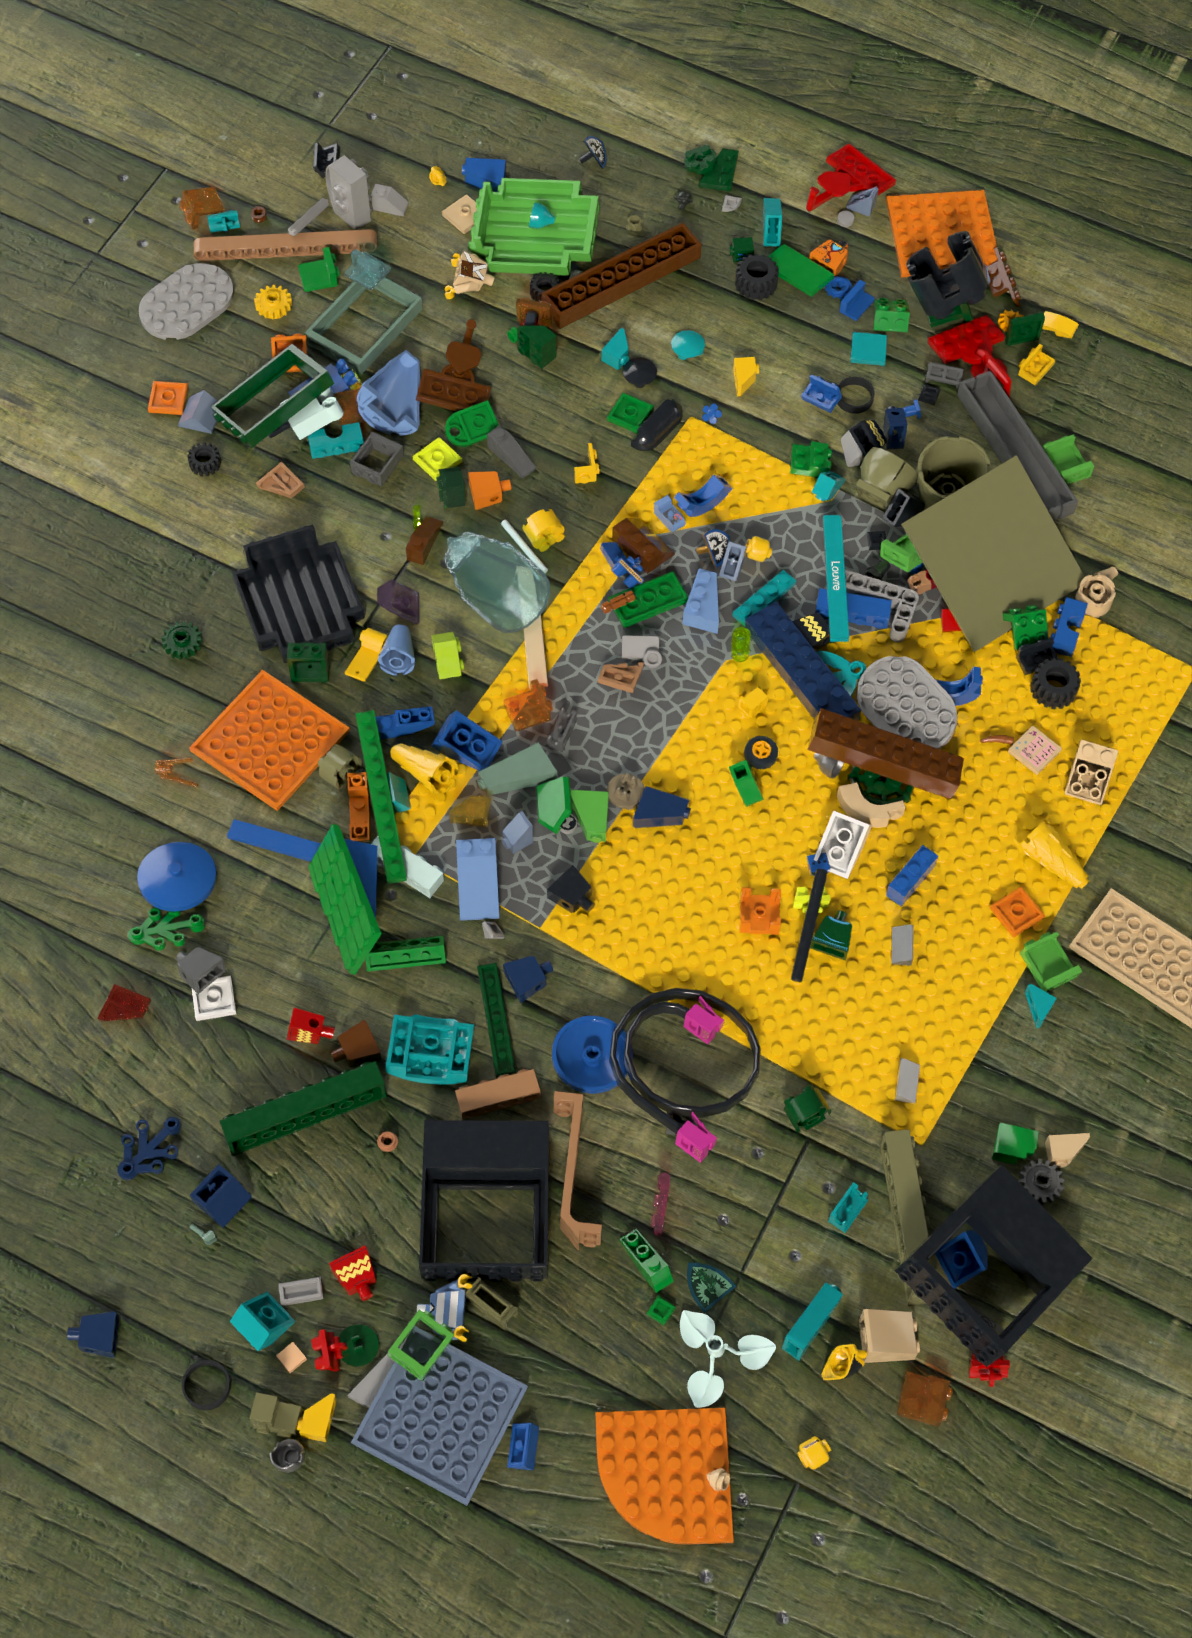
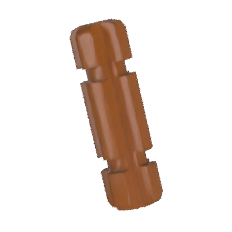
(617, 602)

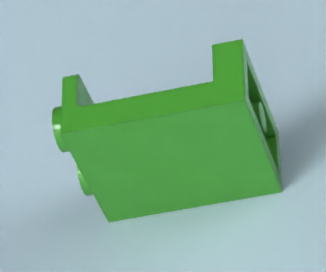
(1068, 459)
(900, 553)
(1049, 962)

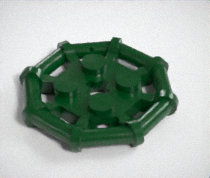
(879, 787)

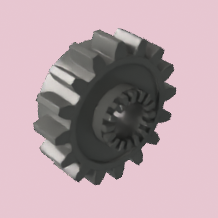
(1046, 1173)

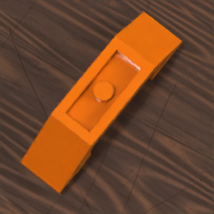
(359, 807)

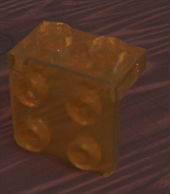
(200, 203)
(529, 707)

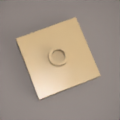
(461, 213)

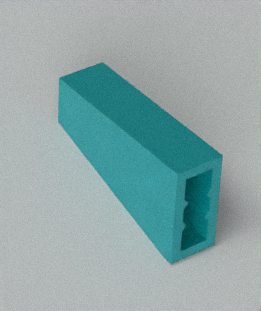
(812, 1321)

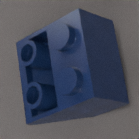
(220, 1196)

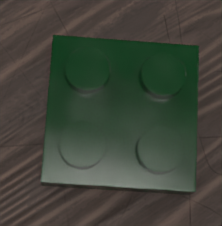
(1024, 329)

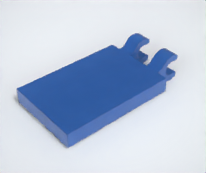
(340, 384)

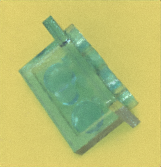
(366, 269)

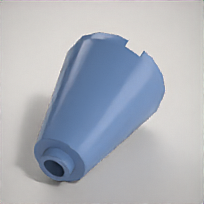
(397, 653)

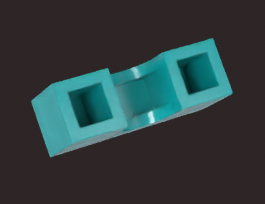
(324, 446)

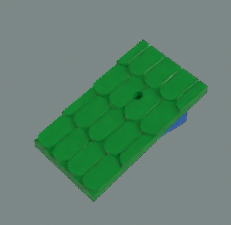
(346, 884)

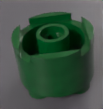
(806, 1109)

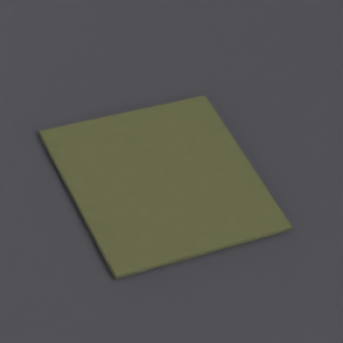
(993, 551)

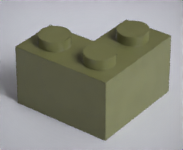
(275, 1416)

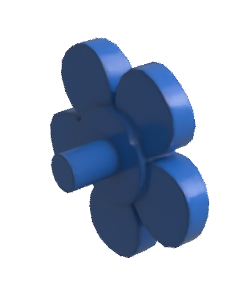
(711, 413)

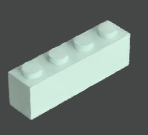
(418, 872)

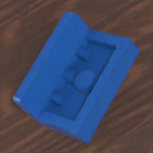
(822, 393)

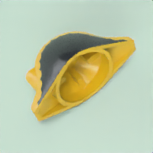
(844, 1362)

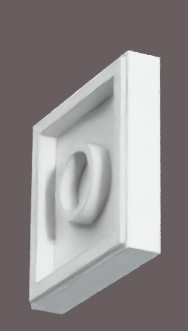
(215, 1000)

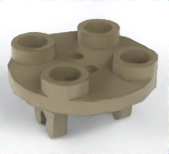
(621, 798)

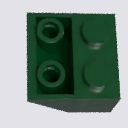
(537, 344)

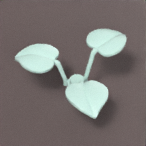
(700, 1328)

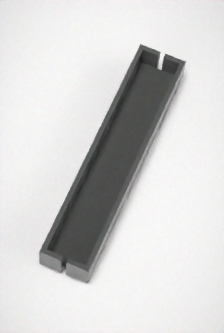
(1011, 437)

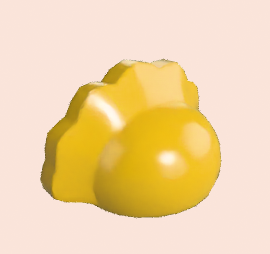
(437, 176)

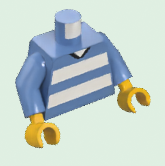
(449, 1306)

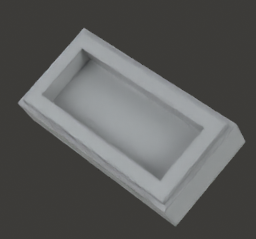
(300, 1291)

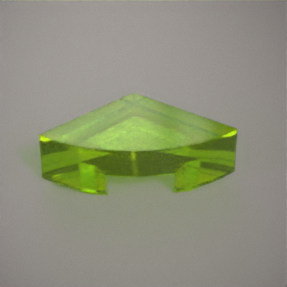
(417, 516)

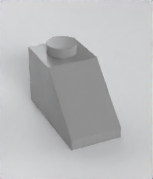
(388, 200)

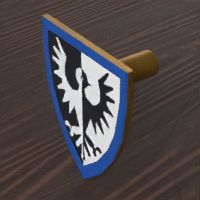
(716, 545)

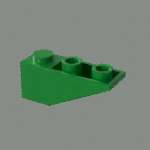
(647, 1260)

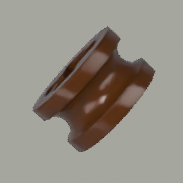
(258, 210)

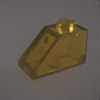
(472, 811)

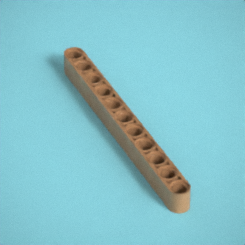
(284, 245)

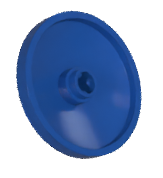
(176, 876)
(583, 1054)

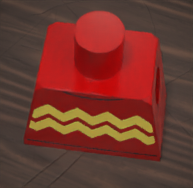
(308, 1027)
(355, 1273)

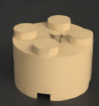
(1098, 593)

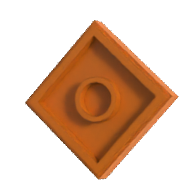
(168, 397)
(1017, 912)

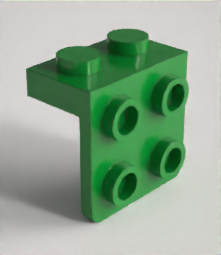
(319, 273)
(891, 315)
(1027, 624)

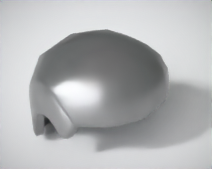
(287, 1455)

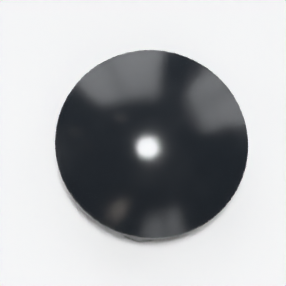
(639, 371)

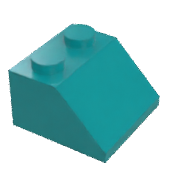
(262, 1320)

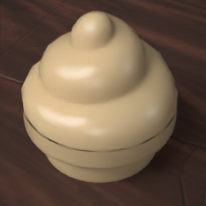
(719, 1479)

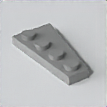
(368, 1388)

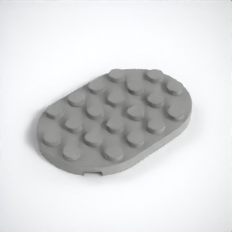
(186, 301)
(907, 701)

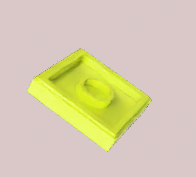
(437, 456)

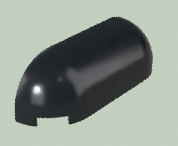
(658, 426)

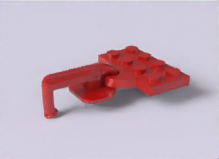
(851, 174)
(974, 346)

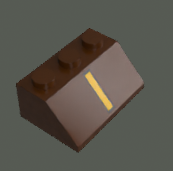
(640, 541)

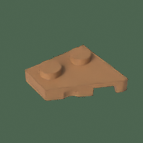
(281, 481)
(621, 676)

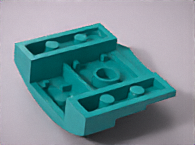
(429, 1049)

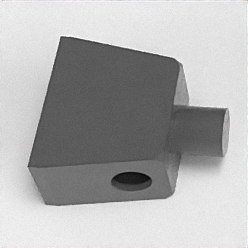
(199, 968)

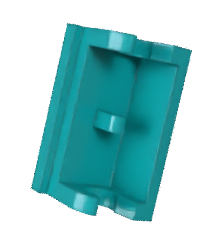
(848, 1208)

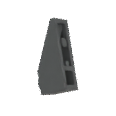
(509, 451)

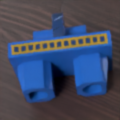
(621, 566)

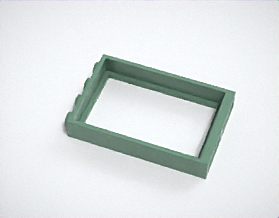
(342, 303)

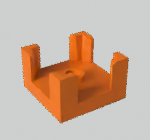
(760, 912)

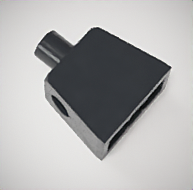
(903, 507)
(571, 891)

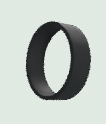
(861, 382)
(191, 1369)

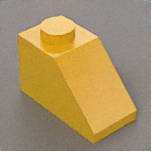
(744, 373)
(317, 1419)

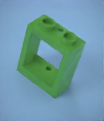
(409, 1363)

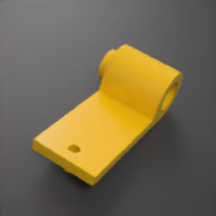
(367, 656)

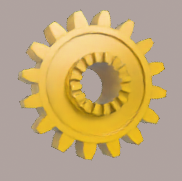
(273, 302)

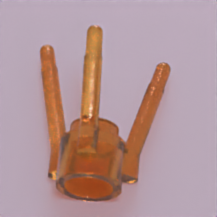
(164, 767)

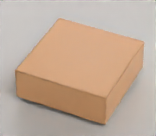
(291, 1357)

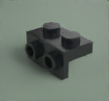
(324, 157)
(1032, 655)

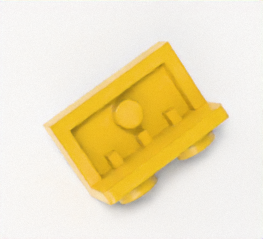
(1035, 365)

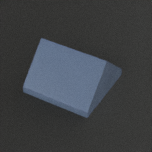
(198, 413)

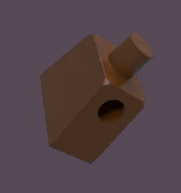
(357, 1046)

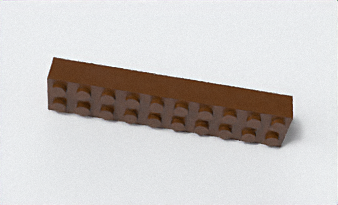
(622, 275)

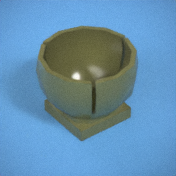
(881, 477)

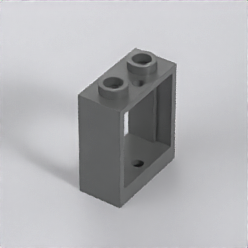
(382, 445)

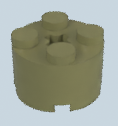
(336, 766)

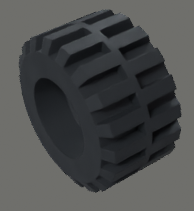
(756, 287)
(1058, 671)

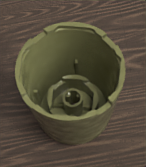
(949, 466)

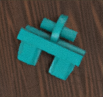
(223, 221)

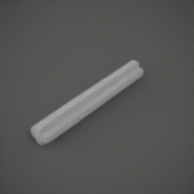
(310, 215)

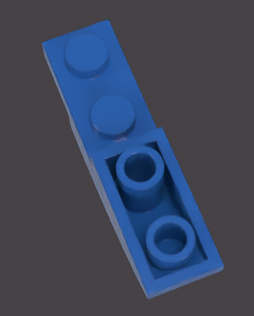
(404, 722)

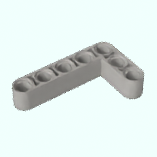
(884, 591)

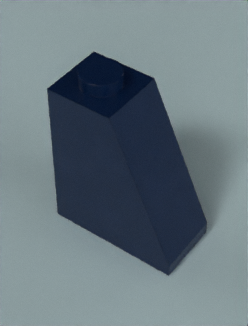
(660, 809)

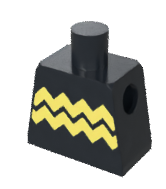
(868, 435)
(814, 630)

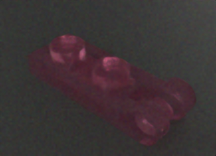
(661, 1202)

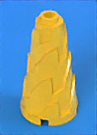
(429, 768)
(1051, 852)

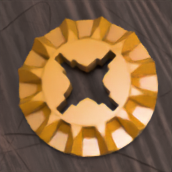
(1003, 320)

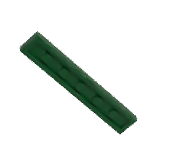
(496, 1019)

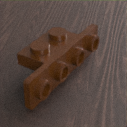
(1000, 278)

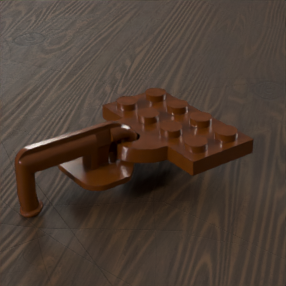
(455, 385)

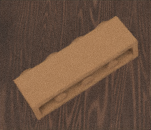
(497, 1093)

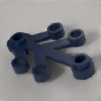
(147, 1151)

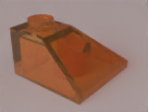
(350, 406)

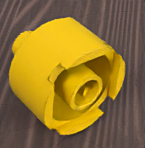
(544, 529)

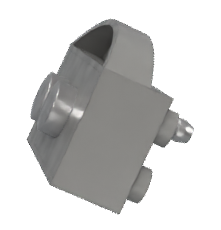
(349, 192)

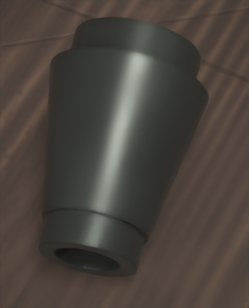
(878, 570)

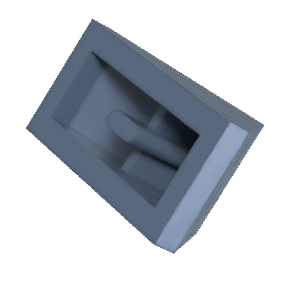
(864, 201)
(733, 561)

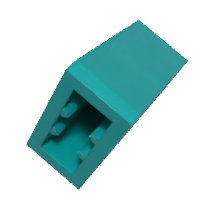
(772, 221)

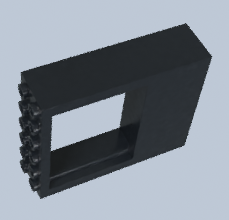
(484, 1158)
(1022, 1237)

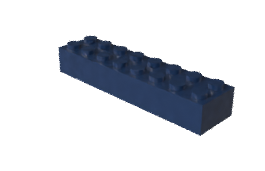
(799, 663)

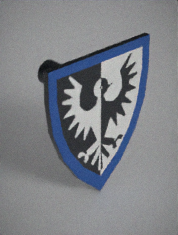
(596, 150)

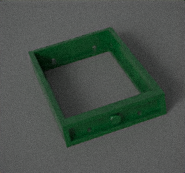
(263, 378)

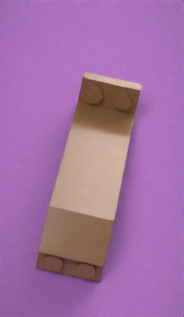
(577, 1232)

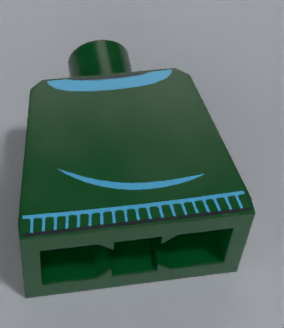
(833, 936)

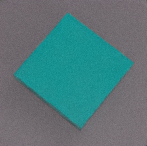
(868, 348)

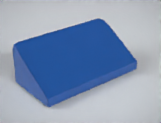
(611, 551)
(523, 1446)

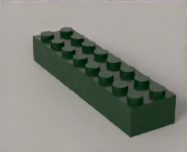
(303, 1108)

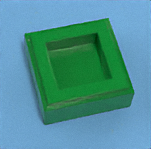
(661, 1310)

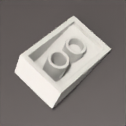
(843, 843)

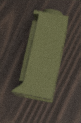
(500, 1320)

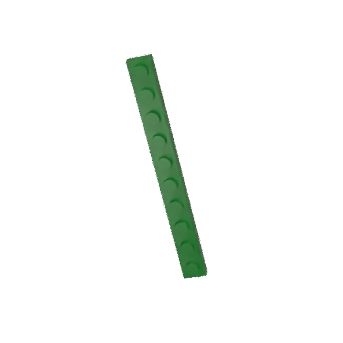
(381, 797)

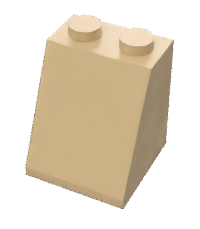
(888, 1335)

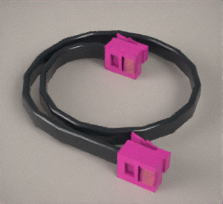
(704, 1025)

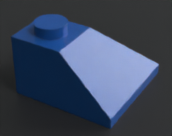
(963, 1257)

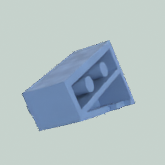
(702, 603)

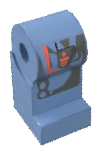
(668, 514)

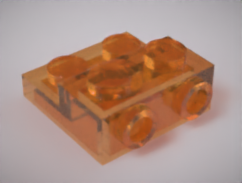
(924, 1399)

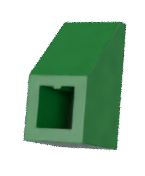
(746, 783)

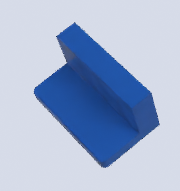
(856, 301)

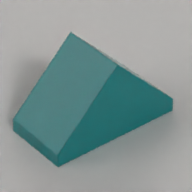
(1039, 1003)

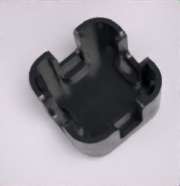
(946, 288)

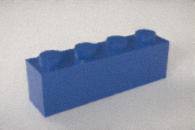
(861, 609)

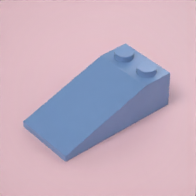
(477, 879)

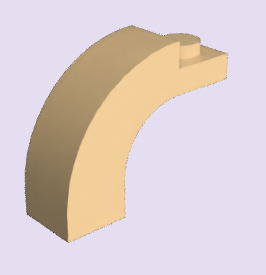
(860, 809)

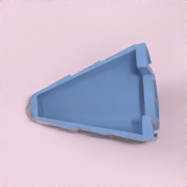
(389, 396)

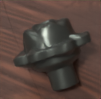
(683, 199)

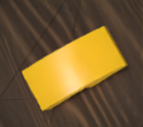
(1061, 325)

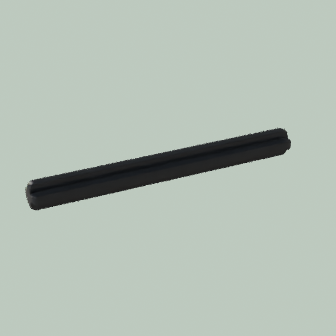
(809, 925)

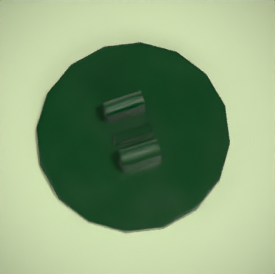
(361, 1345)

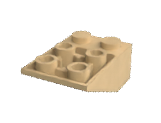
(1091, 772)

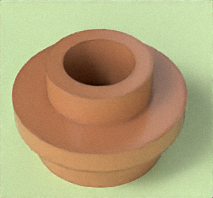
(387, 1136)

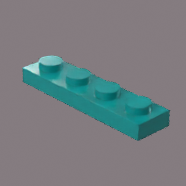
(765, 596)

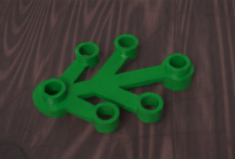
(143, 933)

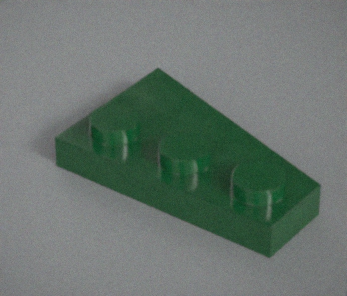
(723, 173)

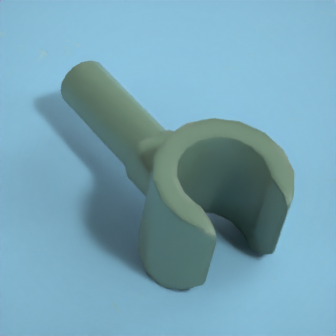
(209, 1237)

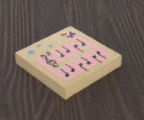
(1034, 750)

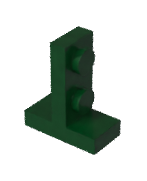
(960, 311)

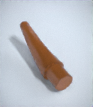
(998, 738)

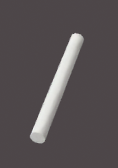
(526, 549)

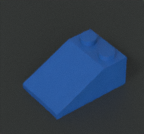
(466, 742)

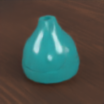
(540, 216)

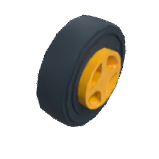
(758, 746)

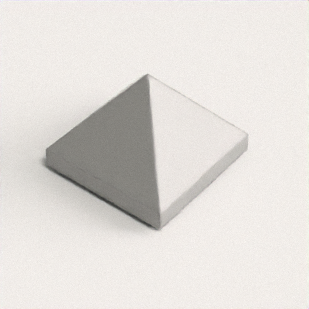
(492, 930)

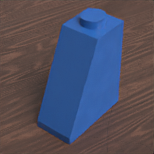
(484, 170)

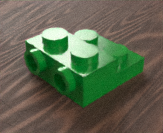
(810, 459)

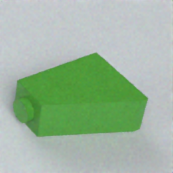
(591, 813)

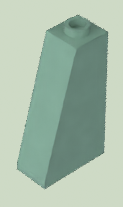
(519, 771)

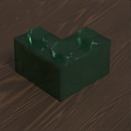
(451, 487)

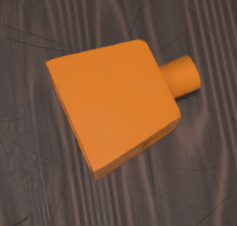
(487, 488)

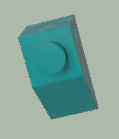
(616, 350)
(827, 485)

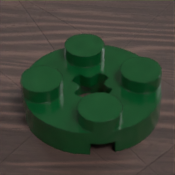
(693, 157)

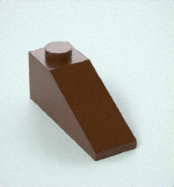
(423, 540)

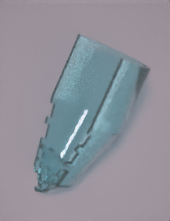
(497, 581)

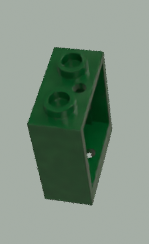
(308, 670)

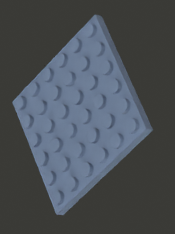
(441, 1425)

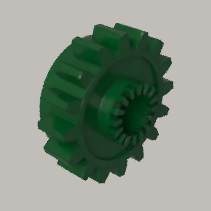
(182, 640)

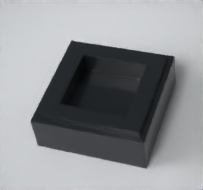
(929, 394)
(874, 539)

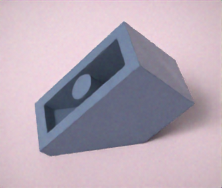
(518, 833)

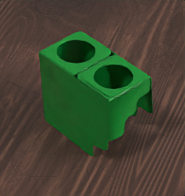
(1014, 1143)

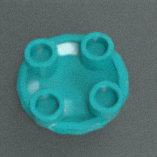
(688, 344)

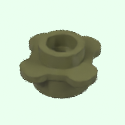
(634, 223)

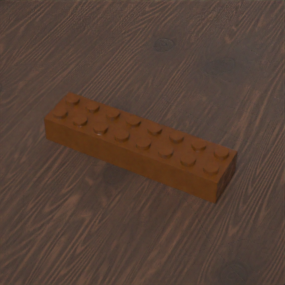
(886, 753)

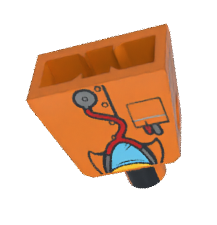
(831, 256)

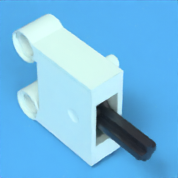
(313, 416)

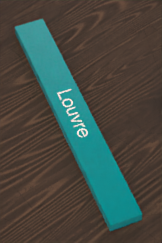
(835, 578)

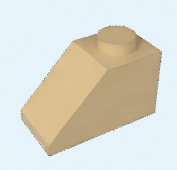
(1064, 1148)

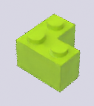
(446, 654)

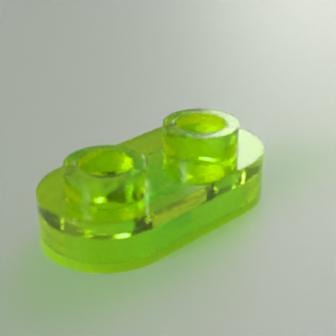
(739, 645)

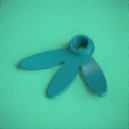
(848, 669)

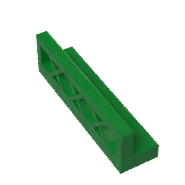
(406, 953)

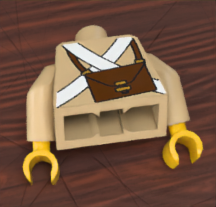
(469, 274)

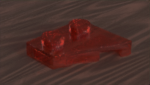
(123, 1005)

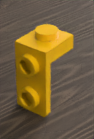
(587, 473)

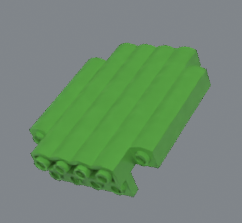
(511, 246)

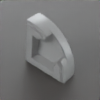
(731, 203)

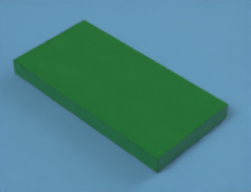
(800, 270)
(651, 599)

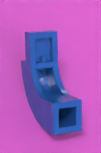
(706, 498)
(966, 689)

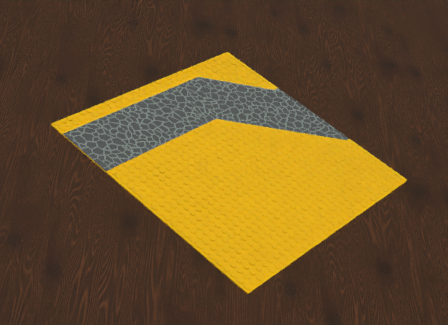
(674, 892)

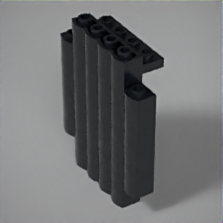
(297, 592)

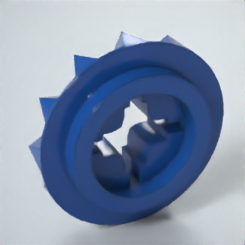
(843, 283)

